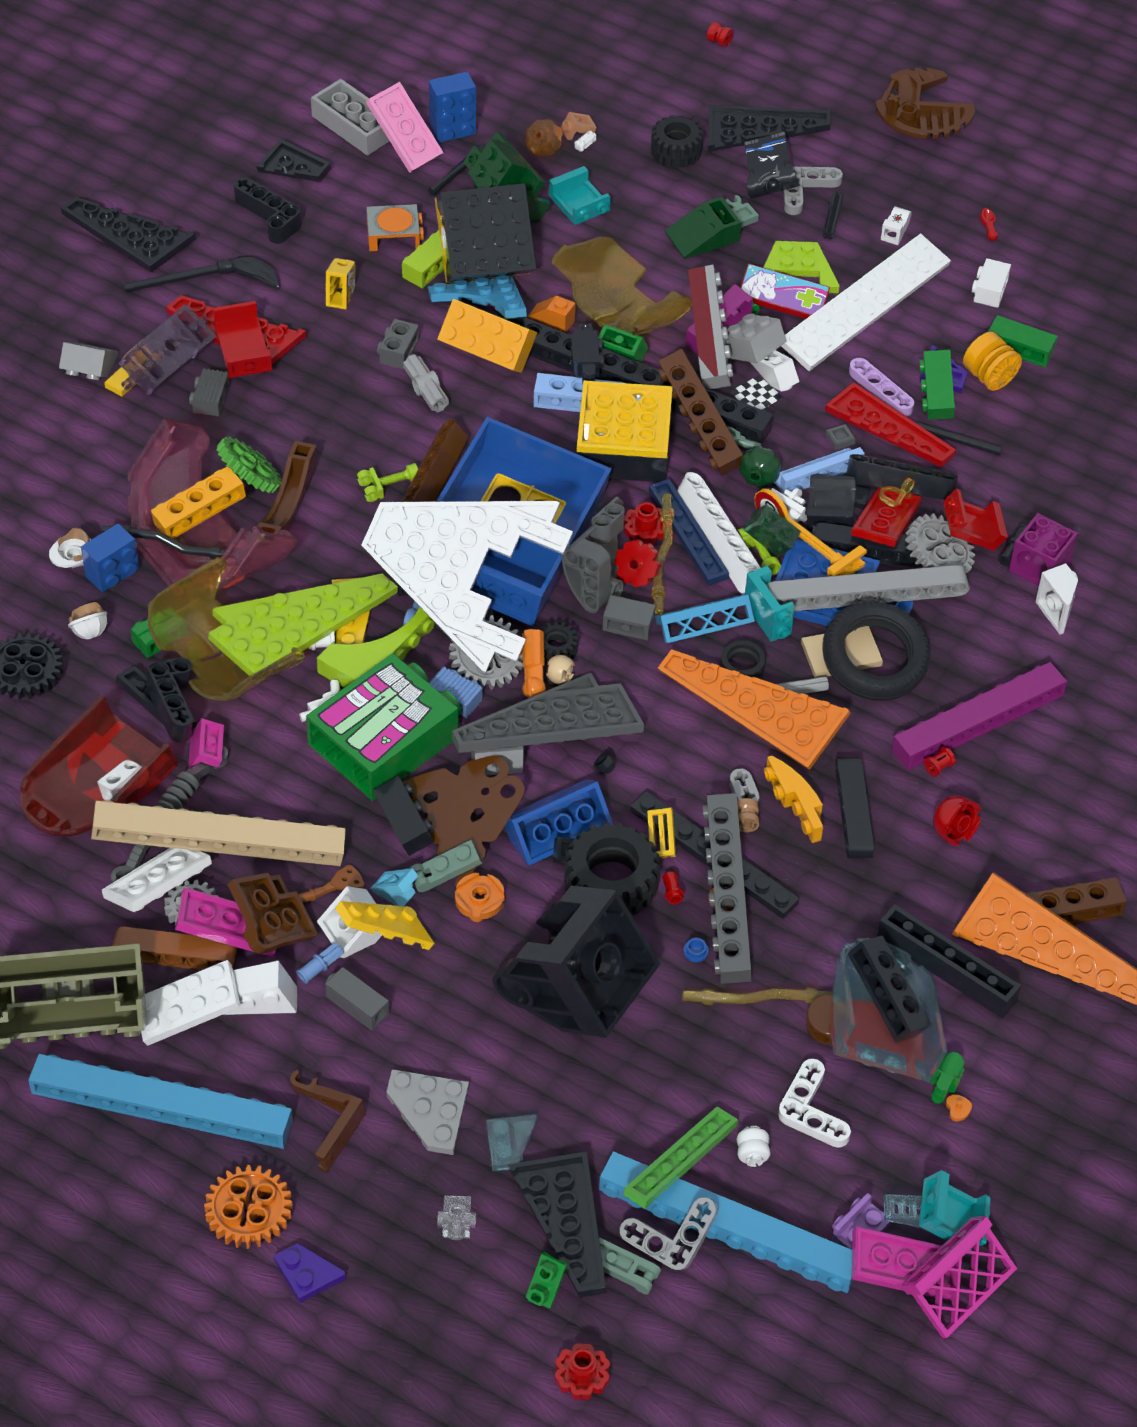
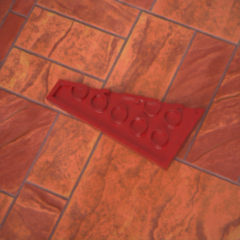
(277, 338)

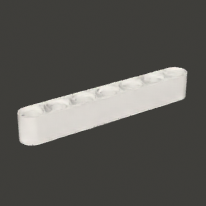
(718, 529)

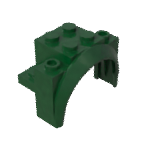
(503, 165)

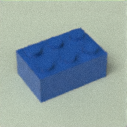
(452, 107)

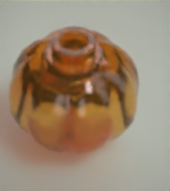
(543, 137)

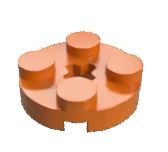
(479, 908)

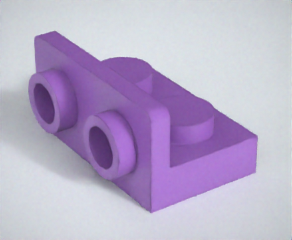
(861, 1214)

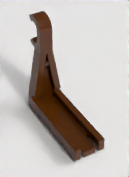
(352, 1114)

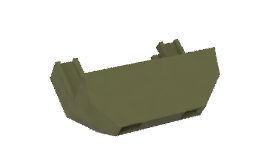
(69, 994)

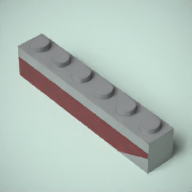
(709, 327)

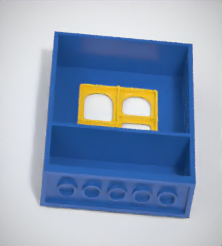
(538, 472)

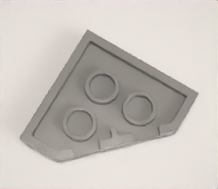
(429, 1107)

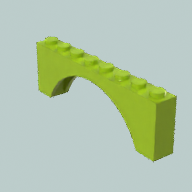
(351, 661)

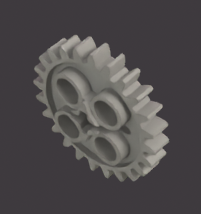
(935, 546)
(495, 675)

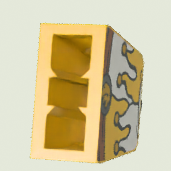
(340, 275)

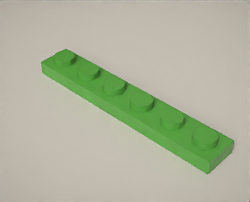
(680, 1157)

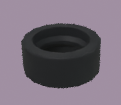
(744, 649)

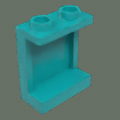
(577, 196)
(772, 617)
(947, 1208)

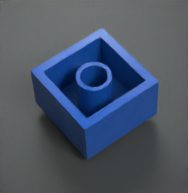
(110, 557)

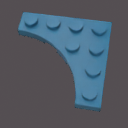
(498, 292)

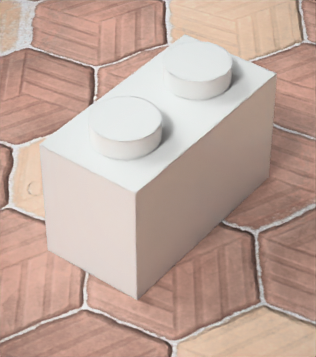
(991, 282)

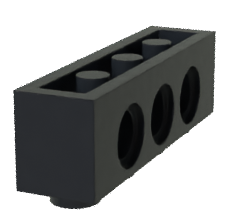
(889, 989)

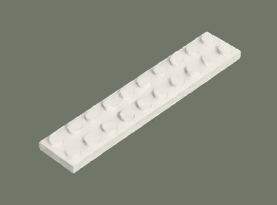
(864, 302)

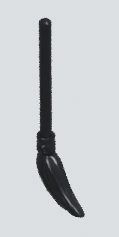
(242, 265)

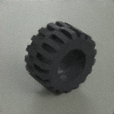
(676, 141)

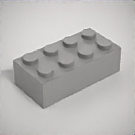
(348, 115)

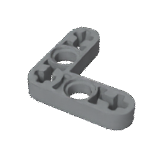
(805, 181)
(671, 1246)

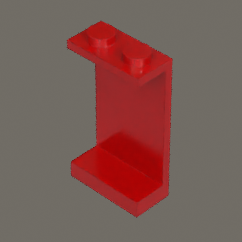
(241, 339)

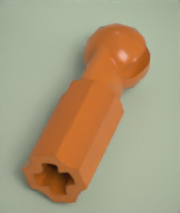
(533, 662)

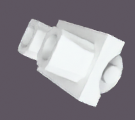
(793, 503)

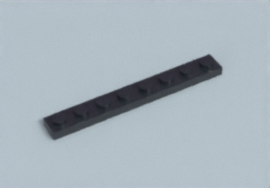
(692, 840)

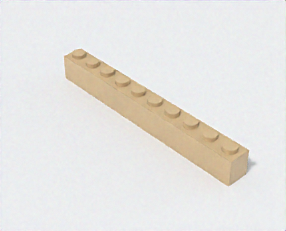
(218, 833)

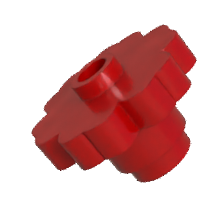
(644, 523)
(637, 563)
(582, 1371)

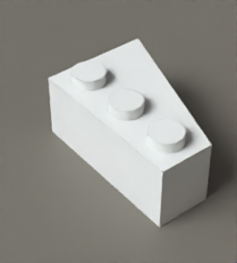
(265, 990)

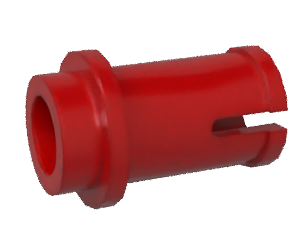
(674, 893)

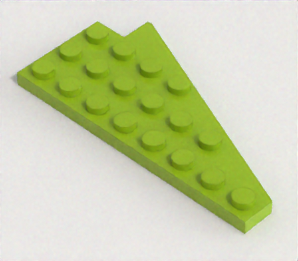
(269, 627)

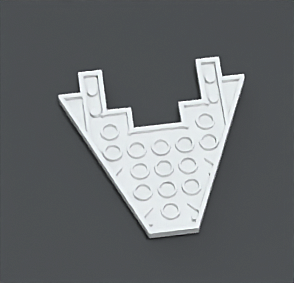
(439, 550)

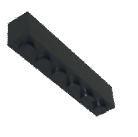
(949, 961)

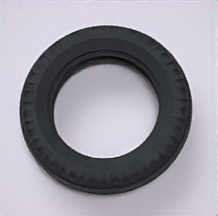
(865, 684)

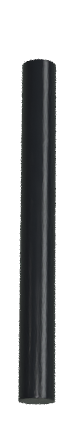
(449, 176)
(958, 438)

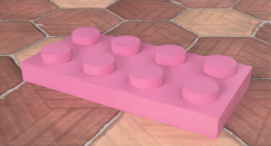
(404, 127)

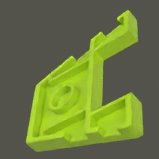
(802, 260)

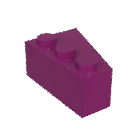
(736, 305)

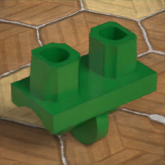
(546, 1281)

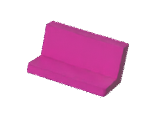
(206, 744)

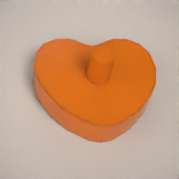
(959, 1107)

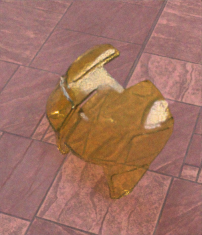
(605, 284)
(181, 622)

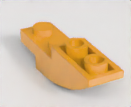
(796, 792)

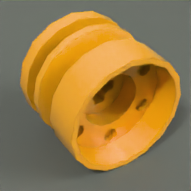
(992, 361)

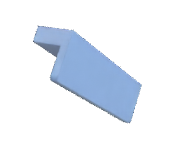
(829, 465)

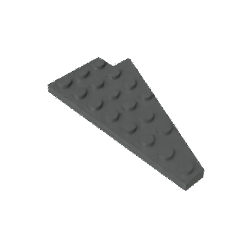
(557, 715)

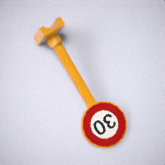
(841, 564)

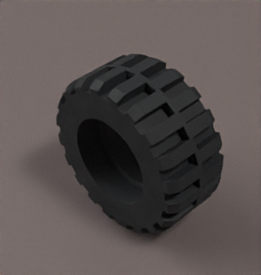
(617, 845)

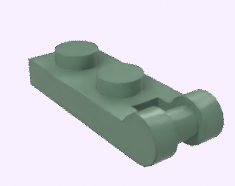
(446, 866)
(624, 1265)

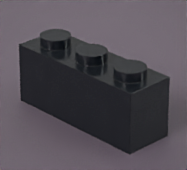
(405, 815)

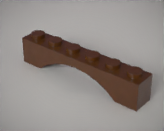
(296, 477)

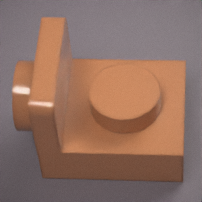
(577, 122)

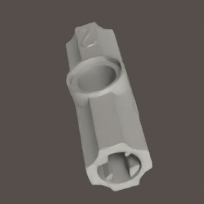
(425, 383)

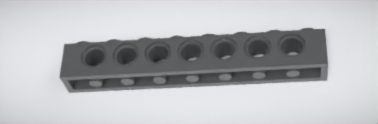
(738, 967)

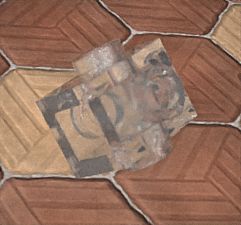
(456, 1217)

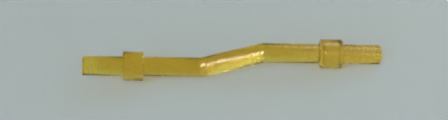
(667, 517)
(709, 996)

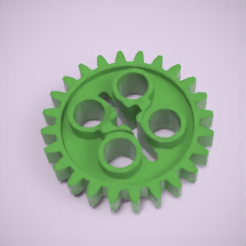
(249, 464)

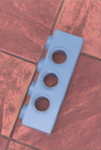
(559, 392)

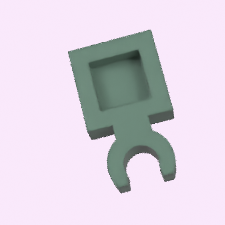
(744, 212)

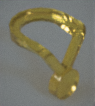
(904, 492)

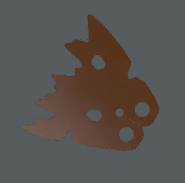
(460, 797)

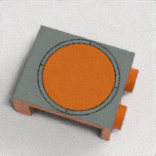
(393, 223)

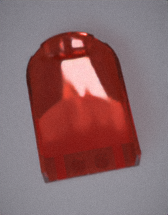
(63, 784)

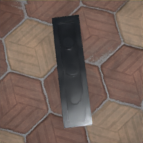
(134, 683)

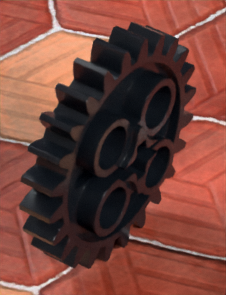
(29, 665)

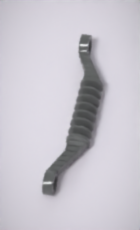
(174, 798)

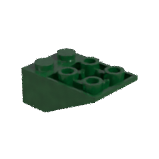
(705, 228)

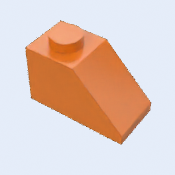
(555, 313)

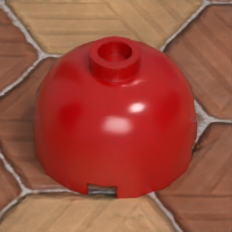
(956, 819)

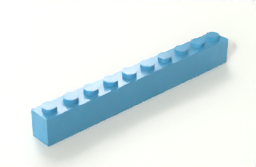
(161, 1100)
(740, 1227)

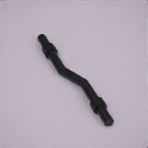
(213, 552)

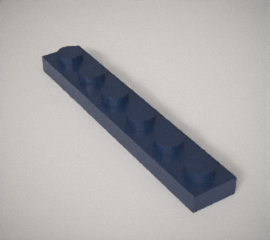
(691, 535)

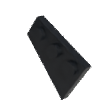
(293, 162)

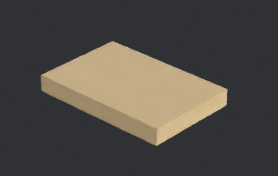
(858, 645)

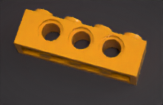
(198, 503)

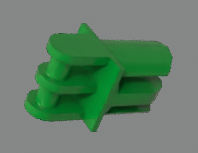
(947, 1076)

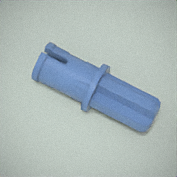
(320, 962)

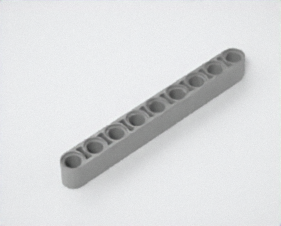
(877, 586)

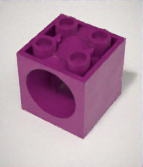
(1042, 547)

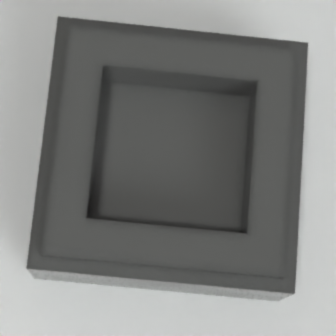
(840, 437)

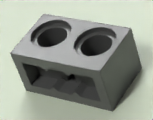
(398, 343)

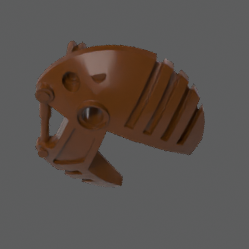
(919, 118)

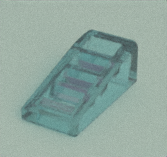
(902, 1201)

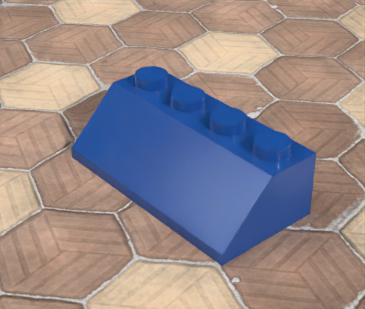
(558, 815)

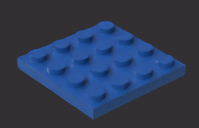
(806, 563)

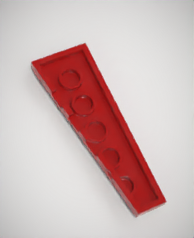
(883, 421)

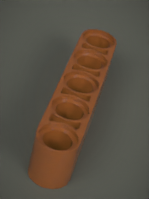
(176, 948)

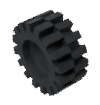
(563, 634)

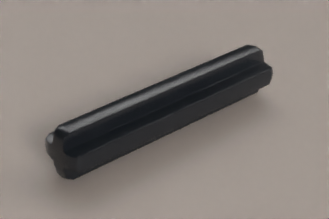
(832, 215)

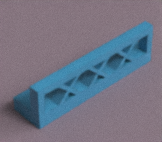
(703, 609)

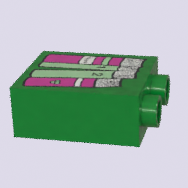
(383, 724)

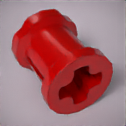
(939, 761)

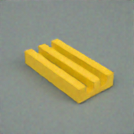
(663, 853)

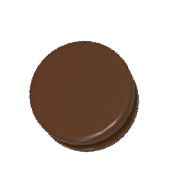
(819, 1019)

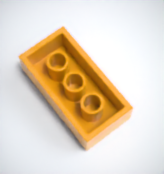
(487, 336)

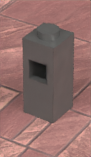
(357, 998)

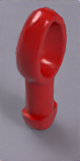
(988, 219)

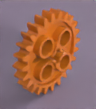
(271, 1210)

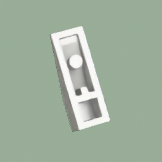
(777, 371)

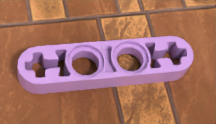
(899, 401)

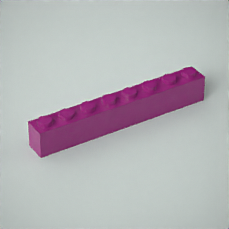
(979, 715)

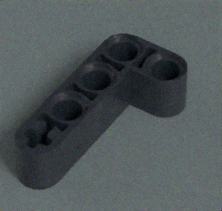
(281, 215)
(164, 685)

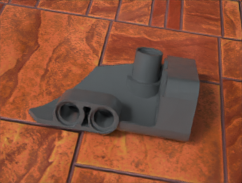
(590, 559)

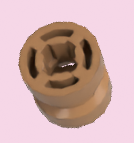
(747, 815)

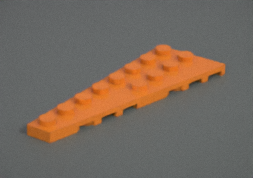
(779, 716)
(1028, 931)

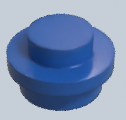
(696, 950)

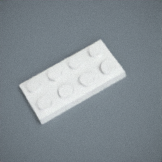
(155, 878)
(190, 1002)

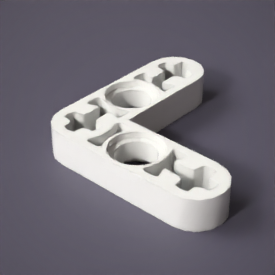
(801, 1106)

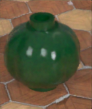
(760, 467)

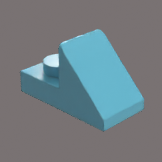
(396, 886)

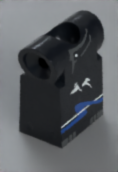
(769, 165)

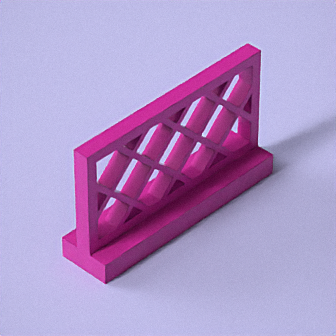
(951, 1255)

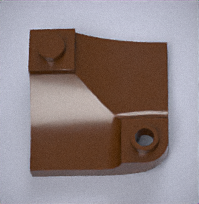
(271, 913)

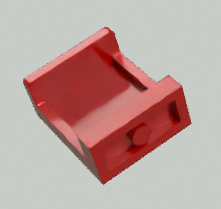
(973, 523)

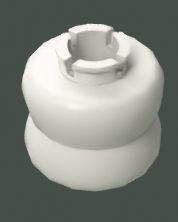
(753, 1146)

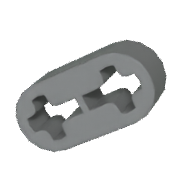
(749, 786)

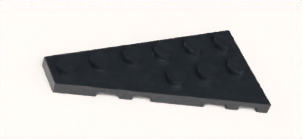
(739, 124)
(129, 234)
(564, 1206)

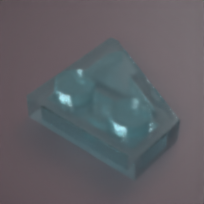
(509, 1139)

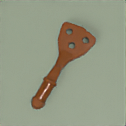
(335, 884)

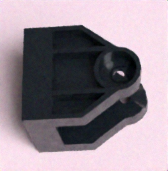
(559, 980)

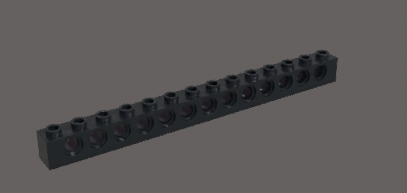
(555, 348)

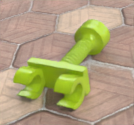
(376, 491)
(772, 562)

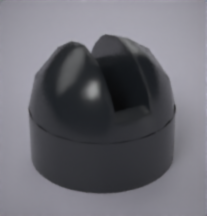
(604, 763)

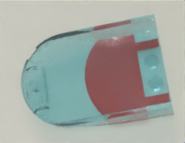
(861, 1032)

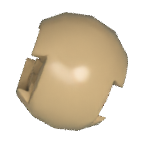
(560, 669)

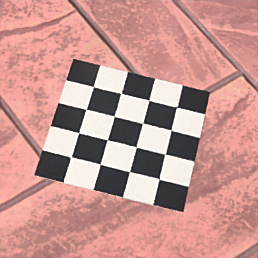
(756, 393)

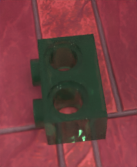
(771, 530)

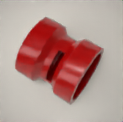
(719, 34)

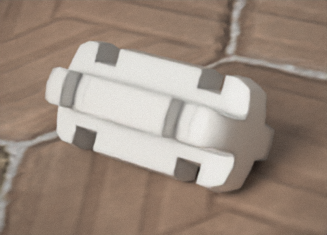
(585, 141)

